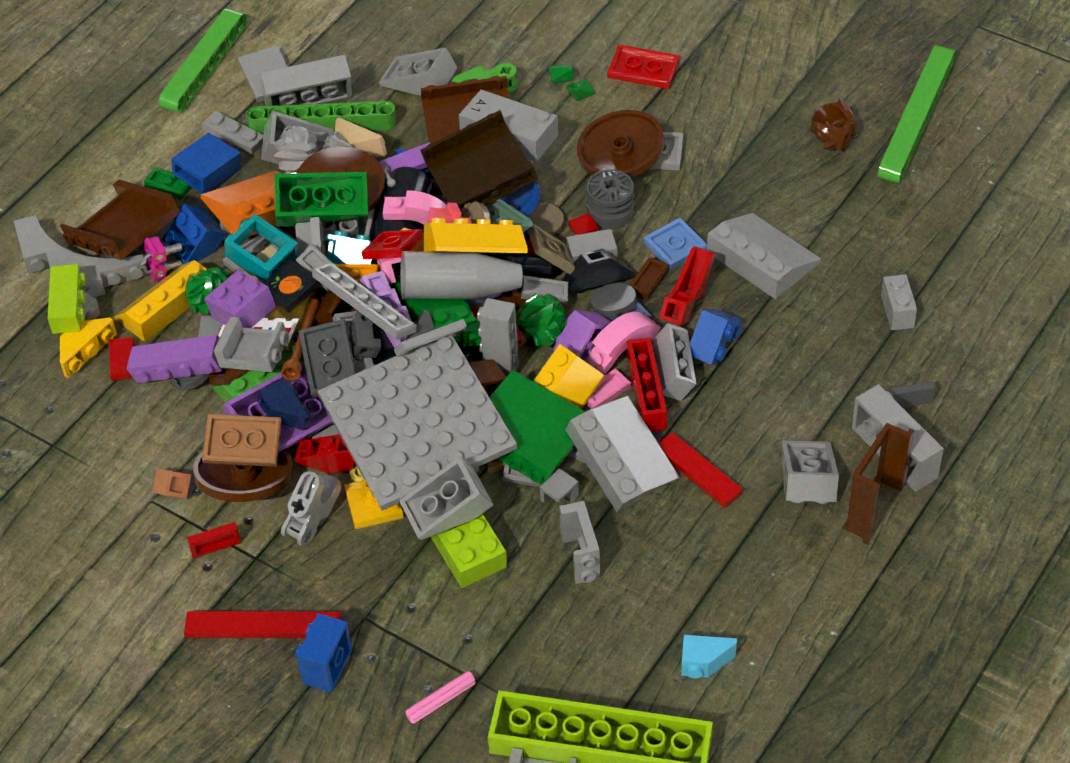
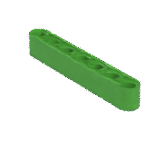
(202, 60)
(368, 115)

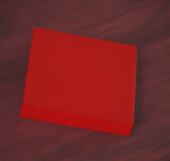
(392, 244)

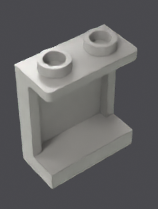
(250, 347)
(577, 526)

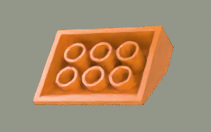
(243, 200)

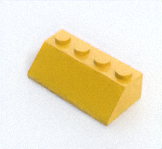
(474, 237)
(159, 304)

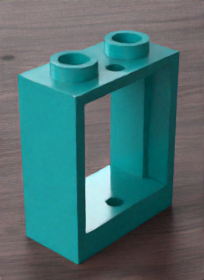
(249, 262)

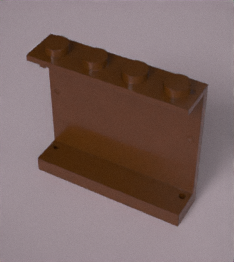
(445, 103)

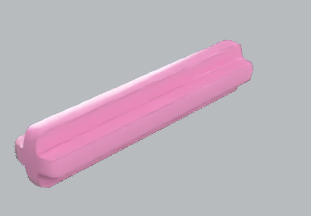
(440, 697)

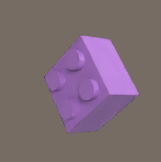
(241, 298)

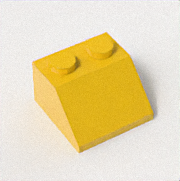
(569, 377)

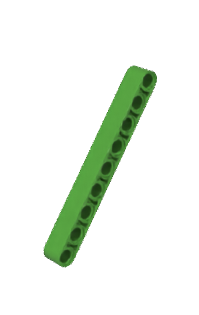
(916, 114)

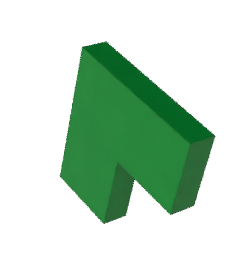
(167, 183)

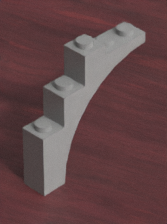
(42, 252)

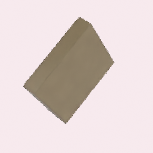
(551, 249)

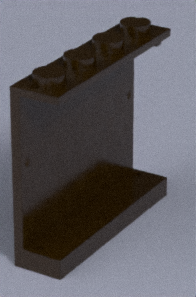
(479, 163)

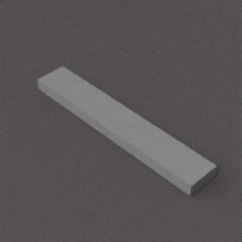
(364, 301)

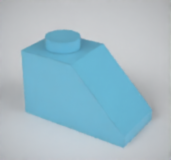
(706, 655)

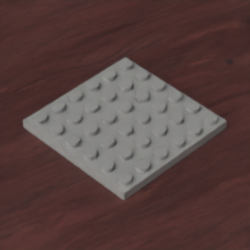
(415, 419)

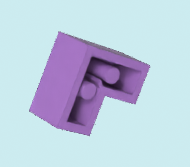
(581, 331)

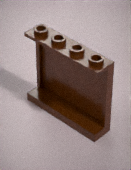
(123, 221)

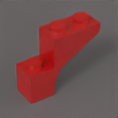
(689, 287)

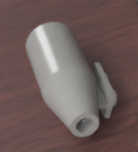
(456, 275)

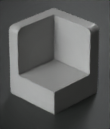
(558, 487)

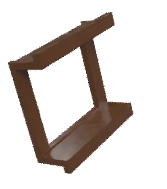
(892, 471)

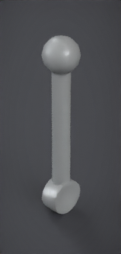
(391, 182)

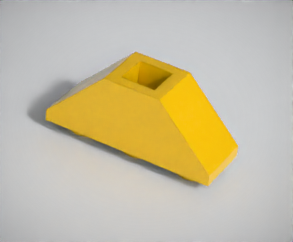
(81, 346)

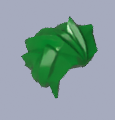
(201, 285)
(542, 319)

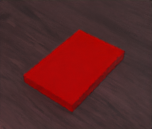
(643, 66)

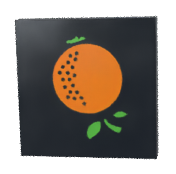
(291, 285)

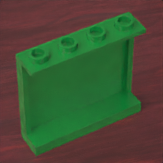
(537, 425)

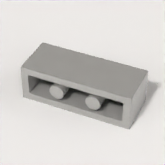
(674, 361)

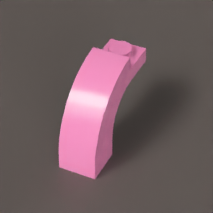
(412, 207)
(613, 339)

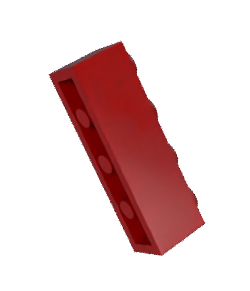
(646, 384)

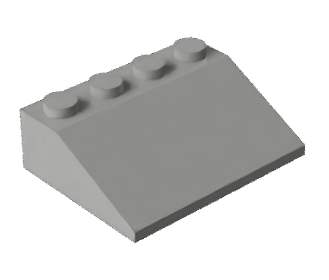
(761, 253)
(621, 452)

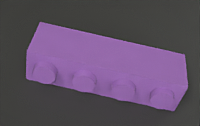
(174, 359)

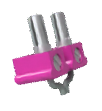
(156, 256)

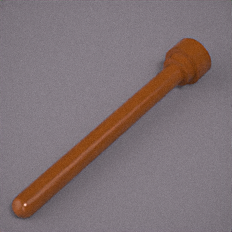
(292, 368)

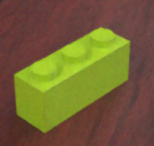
(66, 298)

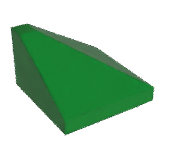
(561, 73)
(580, 89)

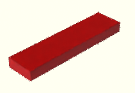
(700, 470)

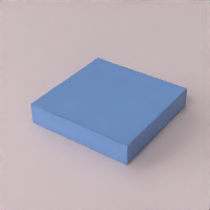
(673, 243)

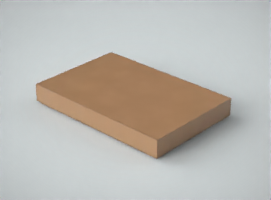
(242, 440)

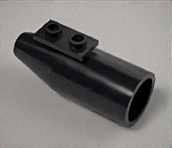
(406, 179)

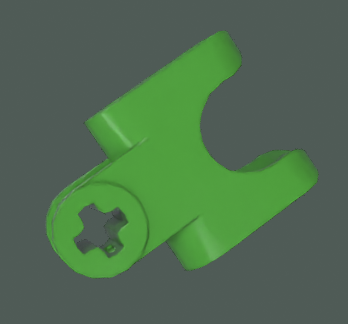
(481, 73)

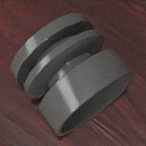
(610, 199)

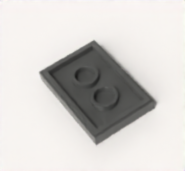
(327, 354)

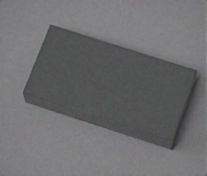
(913, 394)

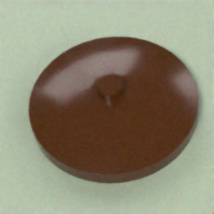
(622, 142)
(349, 160)
(242, 482)

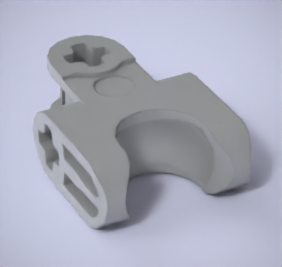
(309, 505)

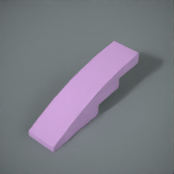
(379, 285)

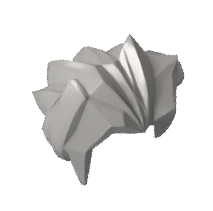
(295, 148)

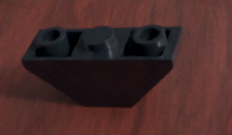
(596, 270)

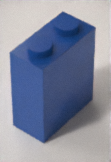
(206, 163)

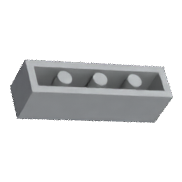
(499, 334)

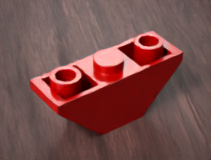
(325, 454)

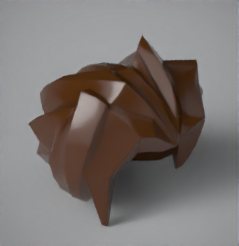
(834, 125)

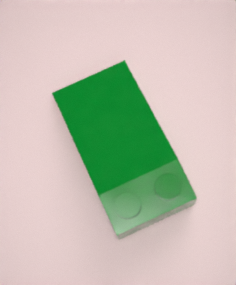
(319, 195)
(440, 310)

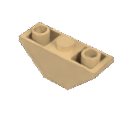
(361, 138)

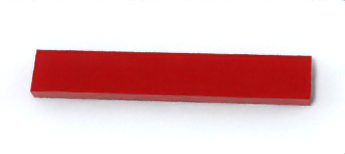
(250, 624)

